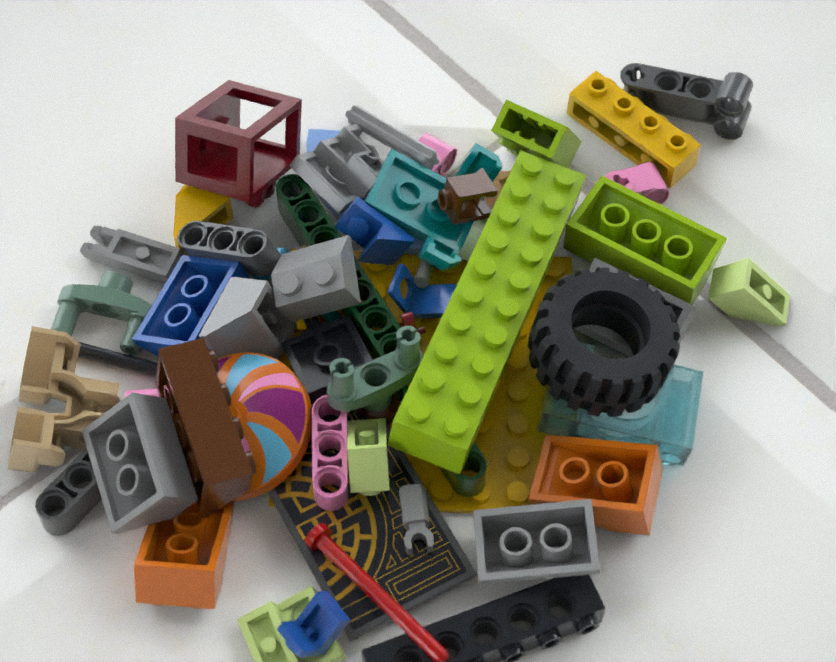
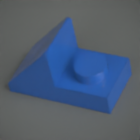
(380, 237)

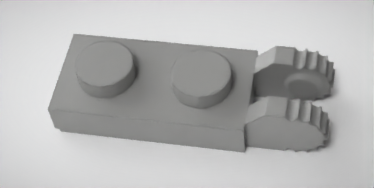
(132, 253)

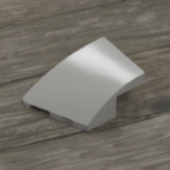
(340, 168)

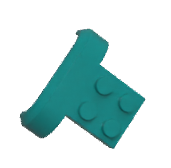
(409, 198)

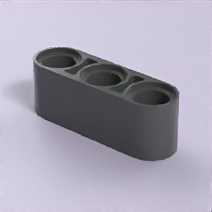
(230, 243)
(64, 494)

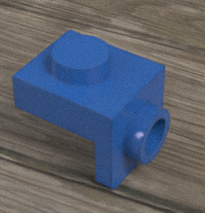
(315, 626)

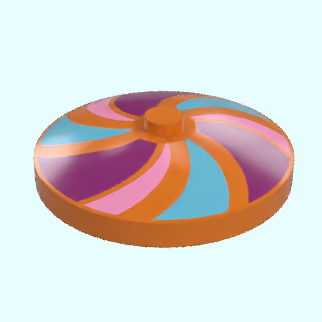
(272, 413)

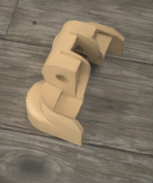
(51, 373)

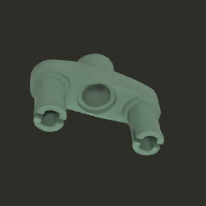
(107, 299)
(377, 380)

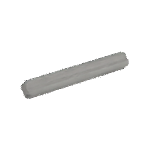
(392, 137)

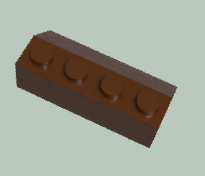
(204, 424)

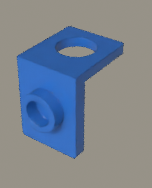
(422, 302)

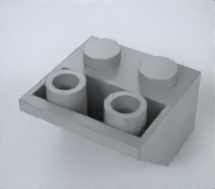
(247, 321)

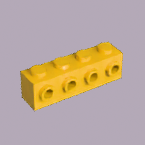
(632, 127)

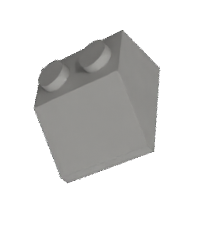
(316, 280)

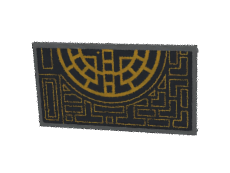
(373, 536)

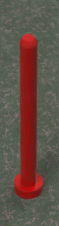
(320, 539)

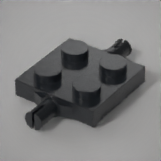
(319, 346)

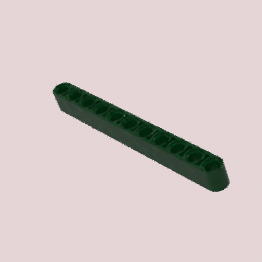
(371, 313)

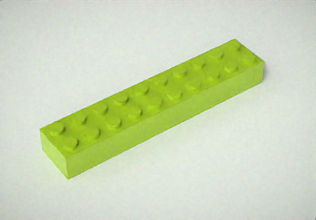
(486, 314)

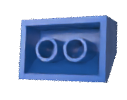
(186, 301)

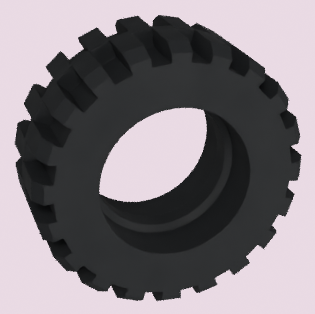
(617, 304)

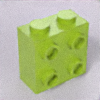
(535, 135)

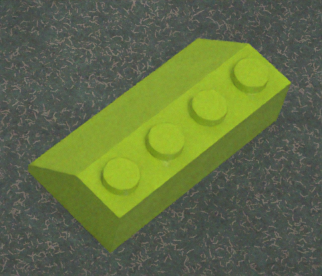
(643, 240)

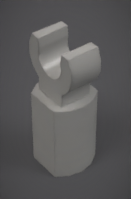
(415, 516)

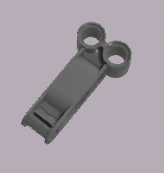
(693, 96)

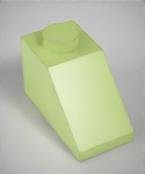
(748, 293)
(368, 456)

